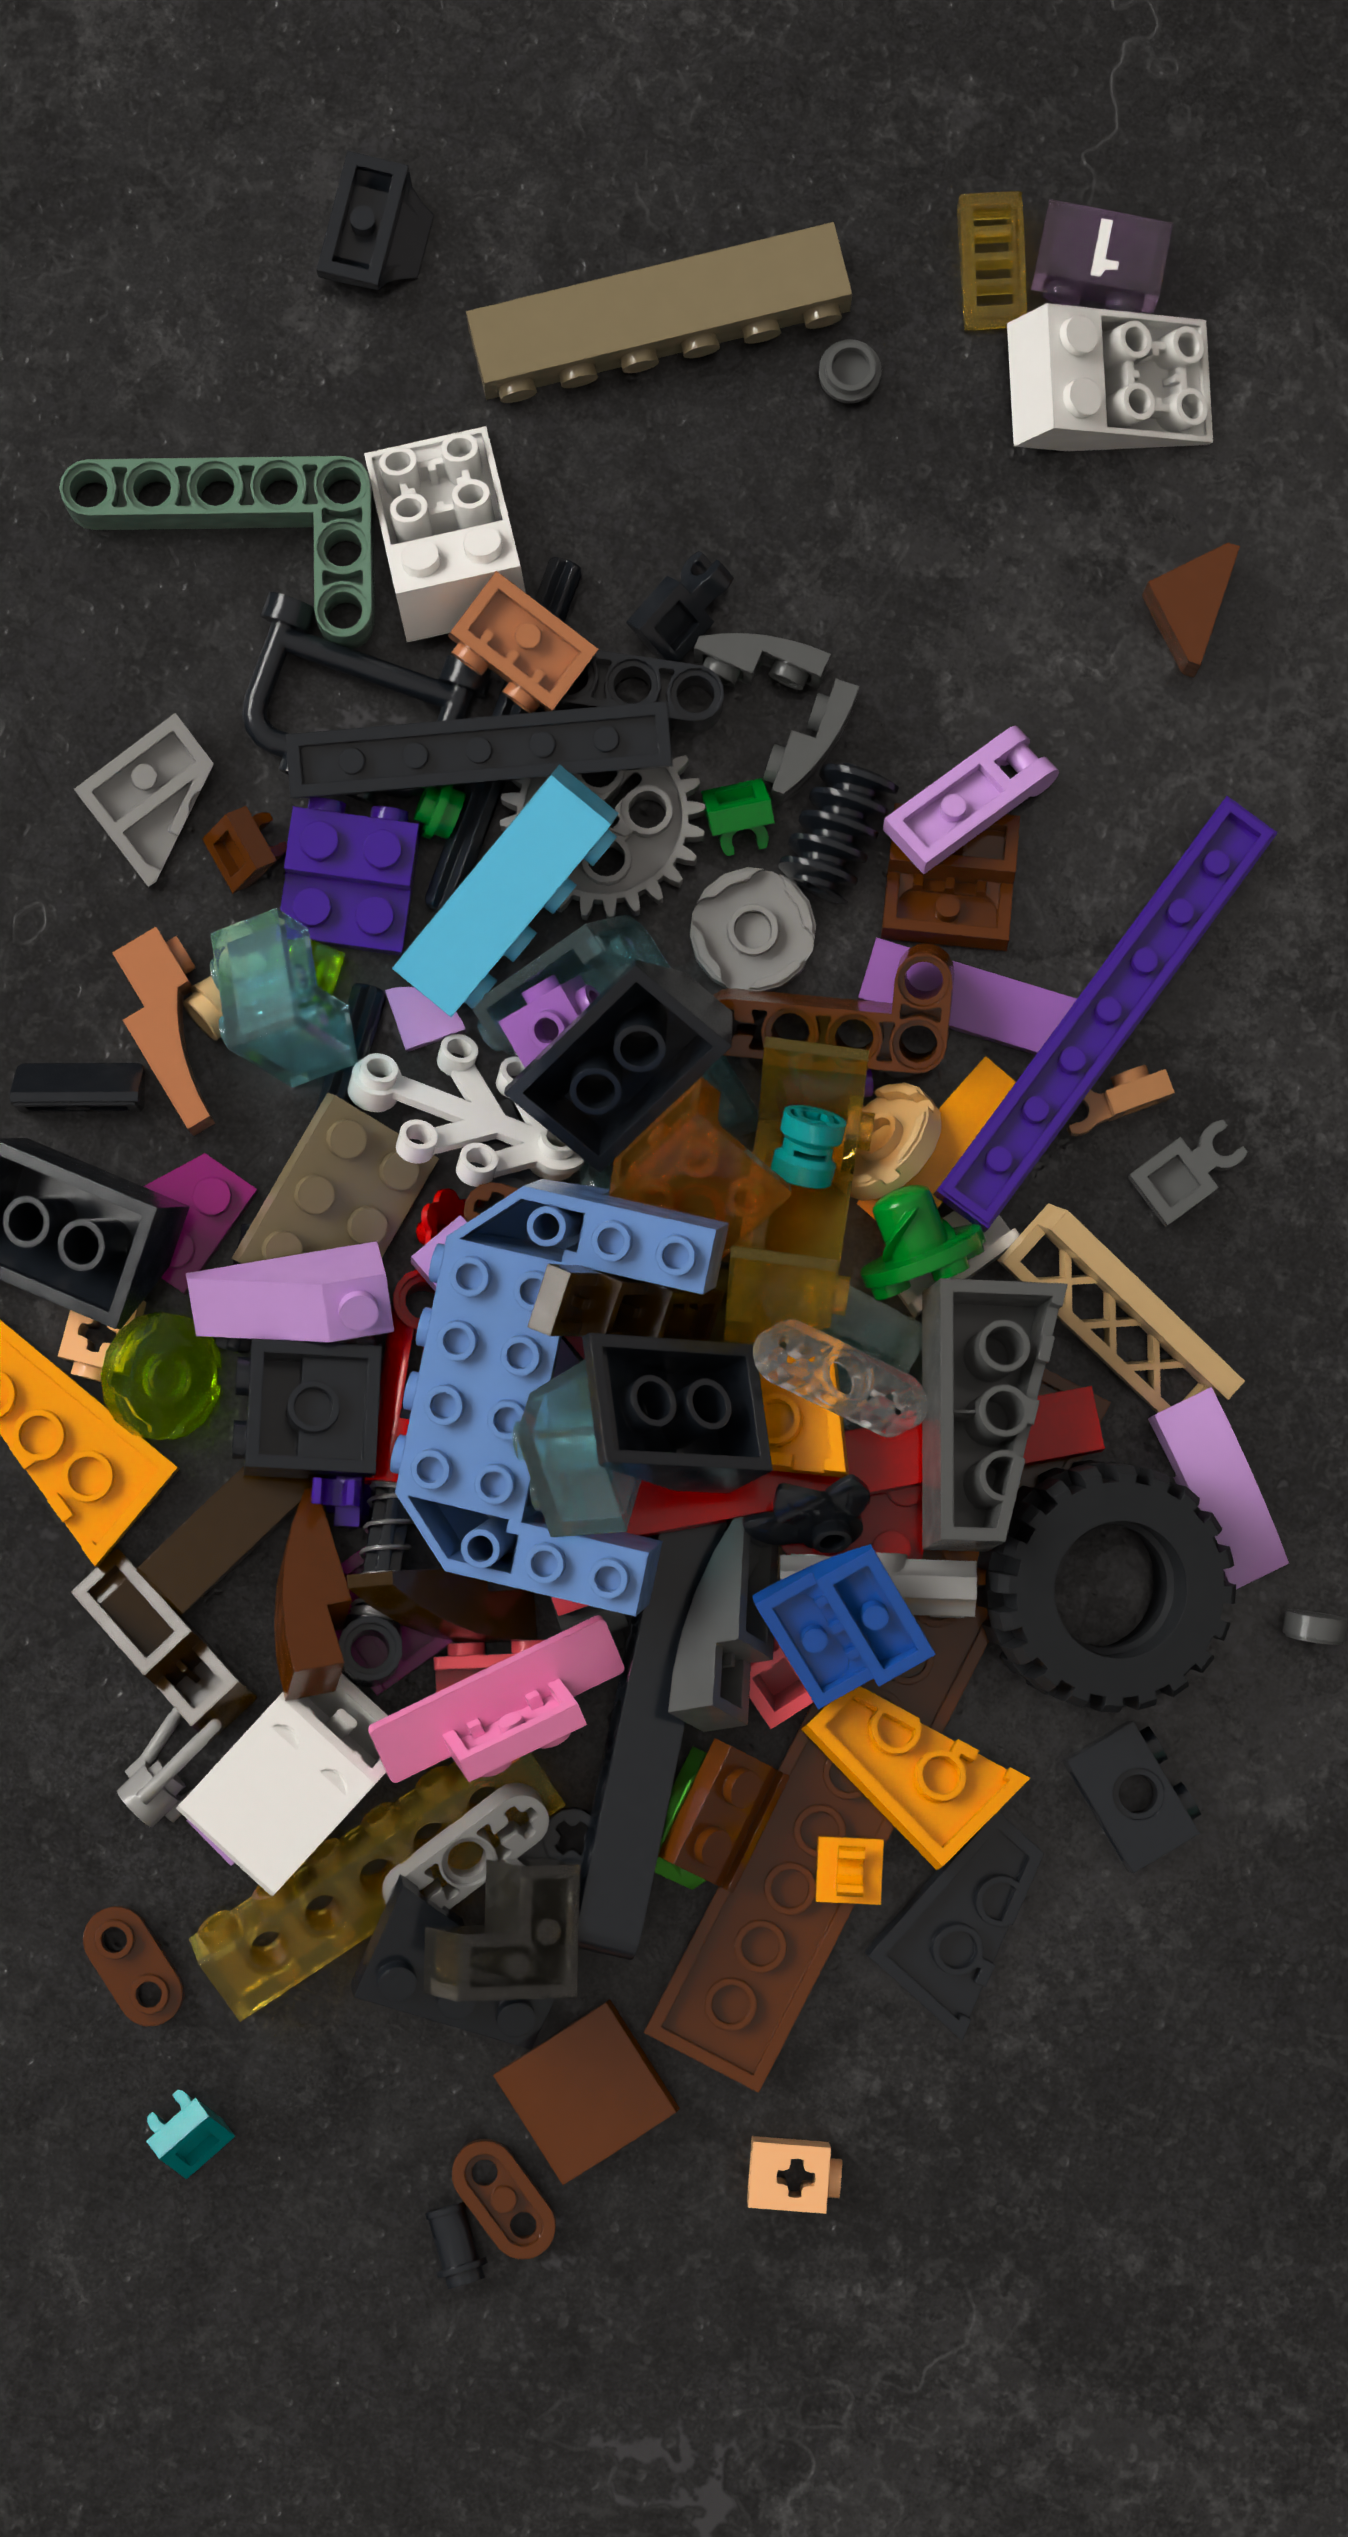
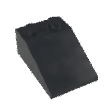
(677, 1411)

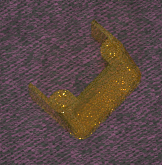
(795, 1255)

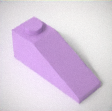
(295, 1297)

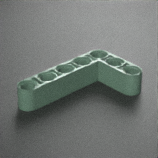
(247, 509)

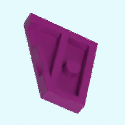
(216, 1205)

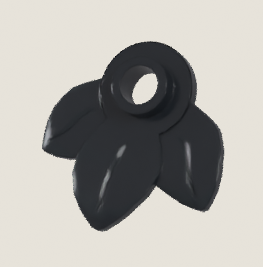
(812, 1517)

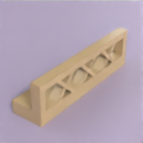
(1127, 1291)

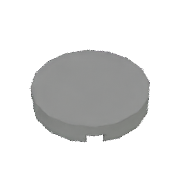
(752, 930)

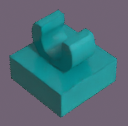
(189, 2136)

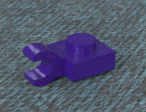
(344, 1498)

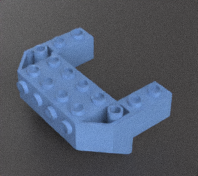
(483, 1363)

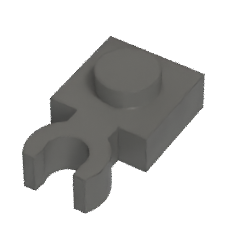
(1179, 1177)

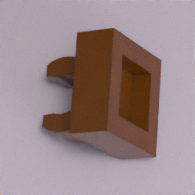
(241, 848)

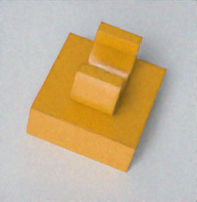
(849, 1870)

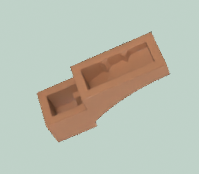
(160, 980)

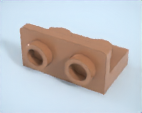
(521, 645)

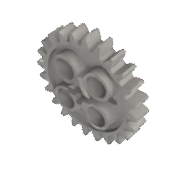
(646, 852)

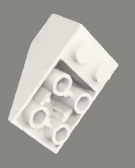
(1108, 380)
(442, 526)
(289, 1782)

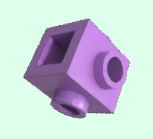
(546, 1015)

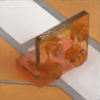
(699, 1168)

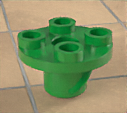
(917, 1242)

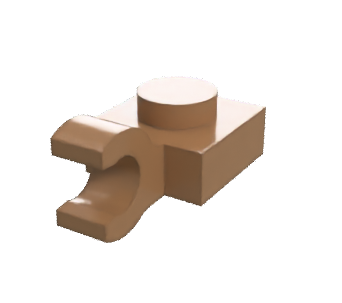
(1131, 1093)

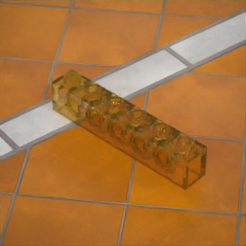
(309, 1939)

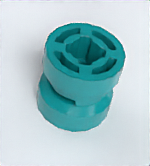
(808, 1146)

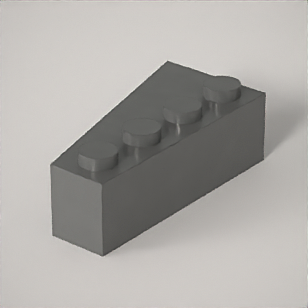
(982, 1384)

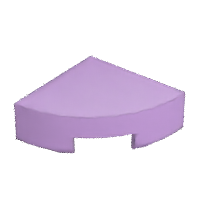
(420, 1019)

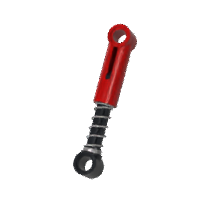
(388, 1518)

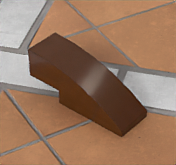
(310, 1606)

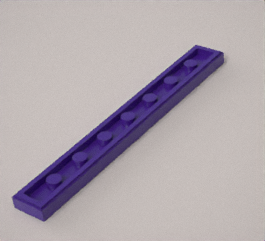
(1105, 1014)

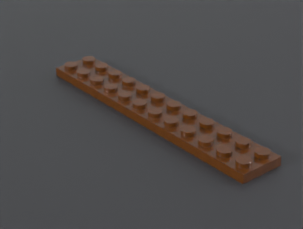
(770, 1937)

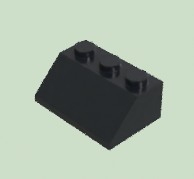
(624, 1061)
(82, 1232)

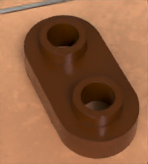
(136, 1963)
(503, 2198)

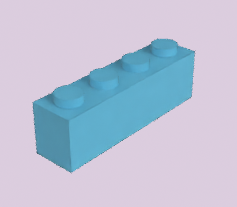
(506, 891)

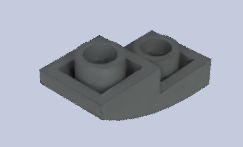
(741, 655)
(798, 762)

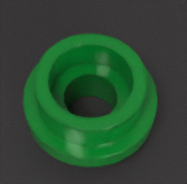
(439, 811)

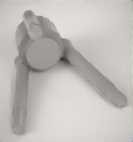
(154, 1789)

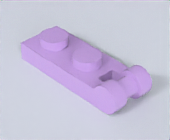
(968, 799)

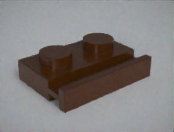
(723, 1815)

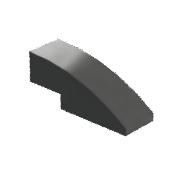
(724, 1634)

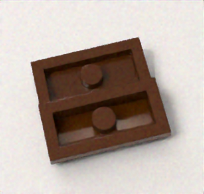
(961, 898)
(586, 2092)

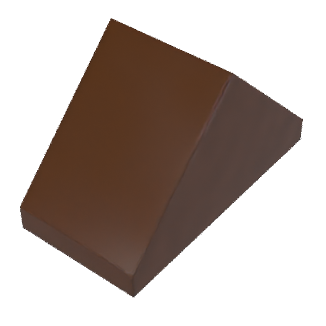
(1188, 603)

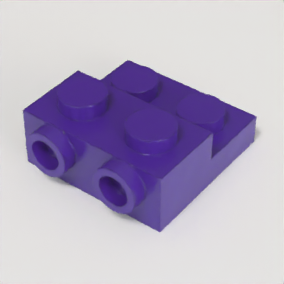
(351, 875)

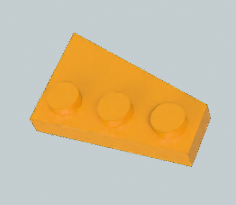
(916, 1777)

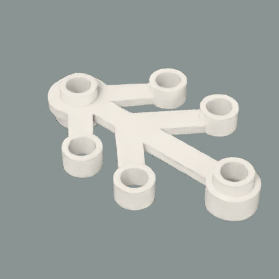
(378, 1085)

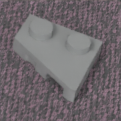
(148, 794)

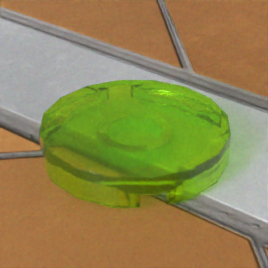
(160, 1376)

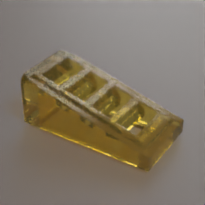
(989, 207)

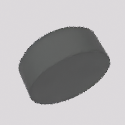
(1315, 1627)

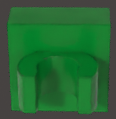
(738, 808)

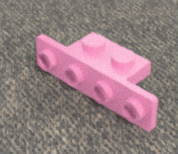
(501, 1709)

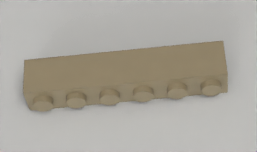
(660, 313)

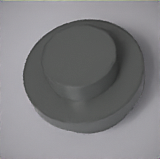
(850, 371)

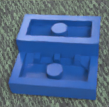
(843, 1624)

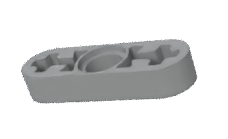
(461, 1882)

